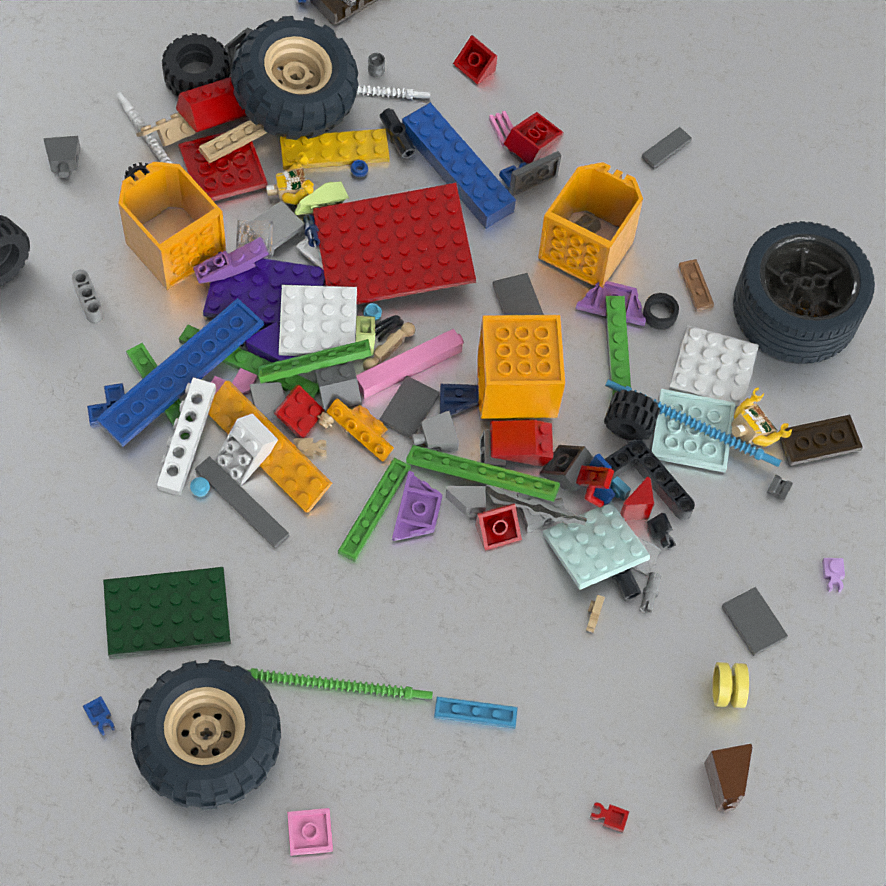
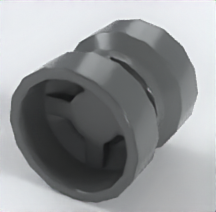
(376, 64)
(780, 487)

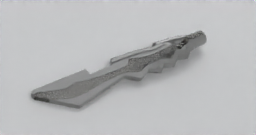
(536, 507)

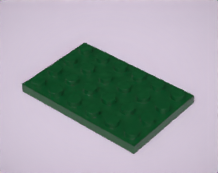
(166, 612)

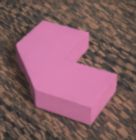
(241, 381)

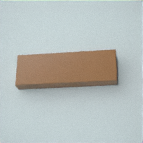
(696, 285)

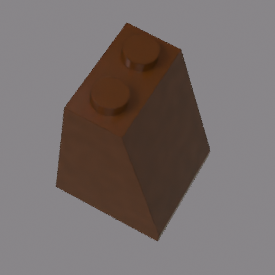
(728, 775)

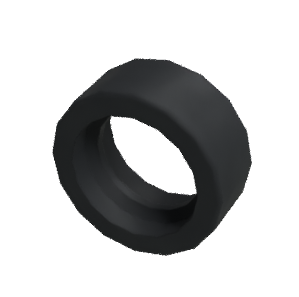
(661, 298)

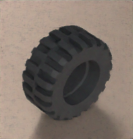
(194, 49)
(13, 249)

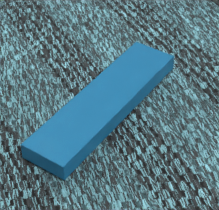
(475, 712)

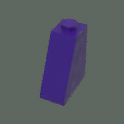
(266, 344)

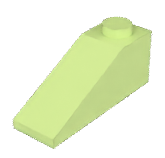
(326, 195)

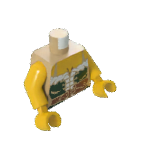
(292, 183)
(754, 425)

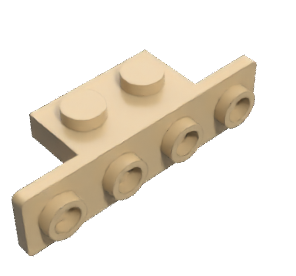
(169, 130)

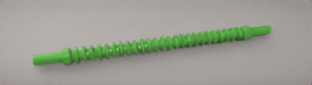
(407, 692)

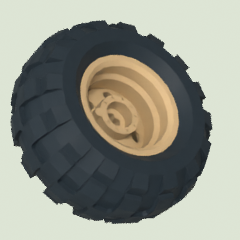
(313, 82)
(169, 710)

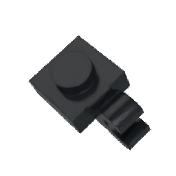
(660, 530)

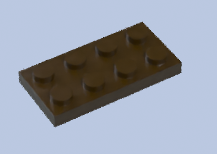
(821, 440)

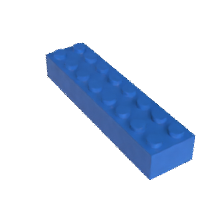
(459, 164)

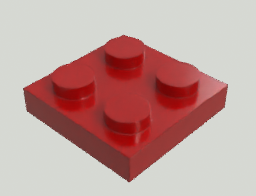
(299, 411)

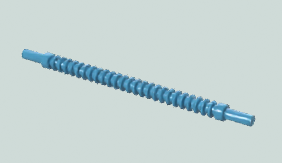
(757, 453)

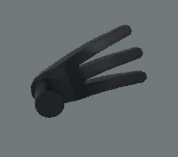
(388, 325)

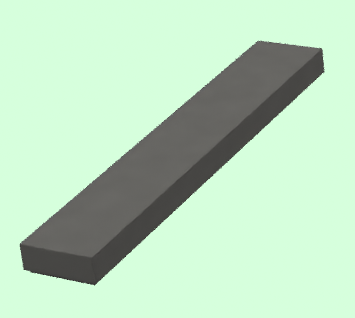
(242, 502)

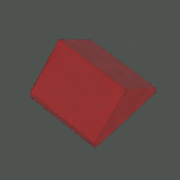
(476, 60)
(639, 503)
(498, 527)

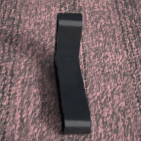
(657, 470)

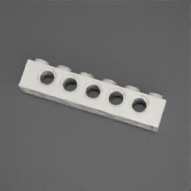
(175, 484)

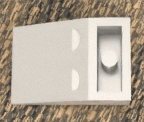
(245, 448)

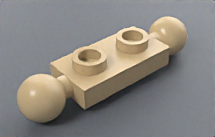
(392, 343)

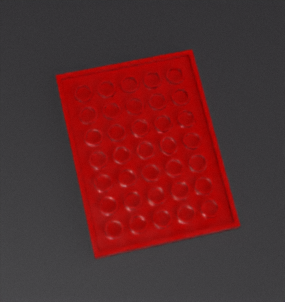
(396, 243)

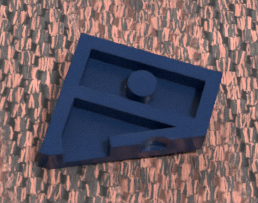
(457, 397)

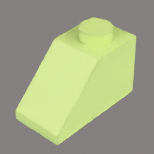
(365, 330)

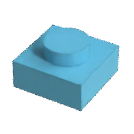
(620, 488)

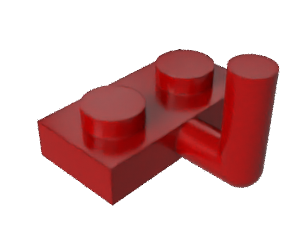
(594, 478)

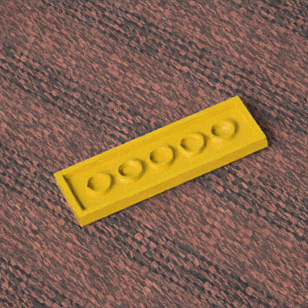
(337, 148)

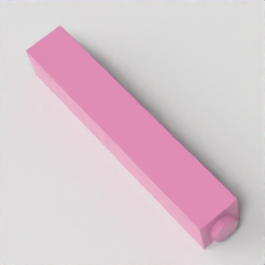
(409, 363)

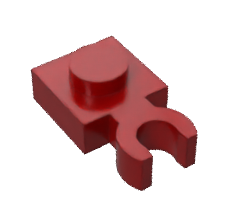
(613, 817)

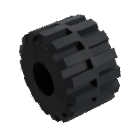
(631, 415)

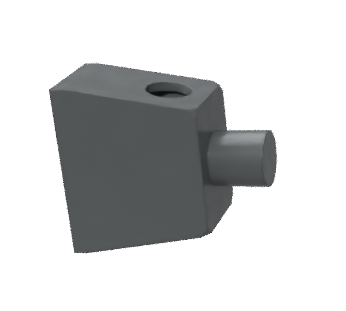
(63, 154)

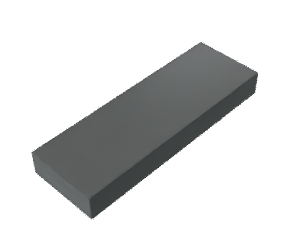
(666, 147)

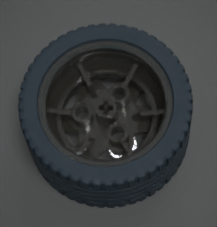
(780, 321)

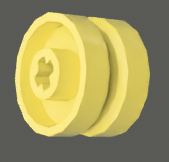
(730, 685)

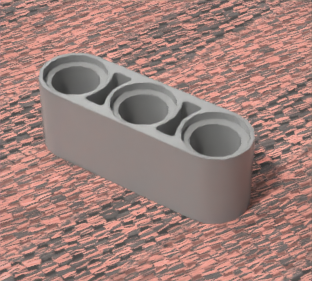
(88, 303)

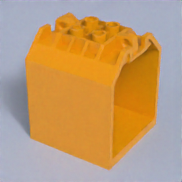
(151, 194)
(579, 249)
(520, 366)

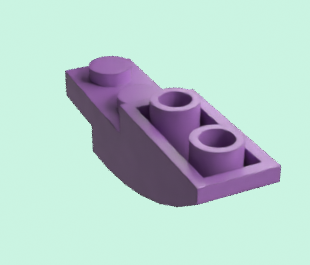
(227, 265)

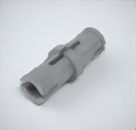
(650, 592)

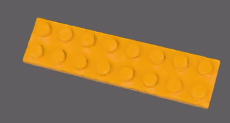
(285, 462)

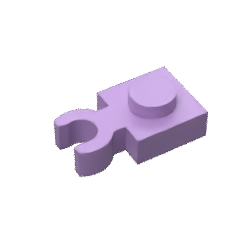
(834, 571)

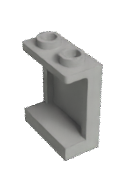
(285, 224)

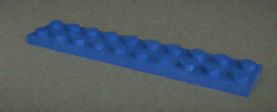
(169, 379)

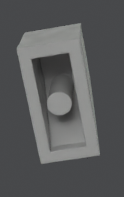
(467, 499)

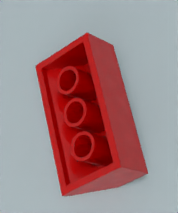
(209, 105)

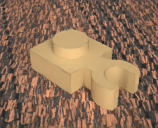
(309, 448)
(595, 609)

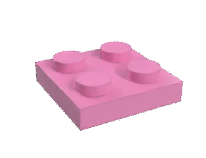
(310, 831)

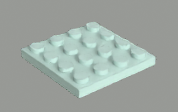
(683, 444)
(598, 548)

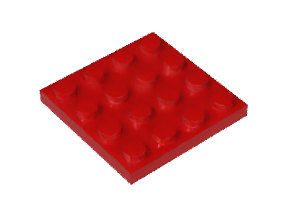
(227, 176)

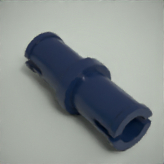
(311, 230)

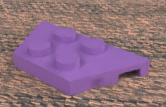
(595, 301)
(417, 509)

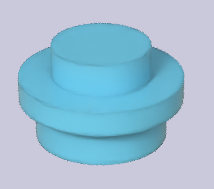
(373, 310)
(199, 486)

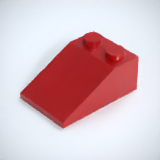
(532, 138)
(522, 441)

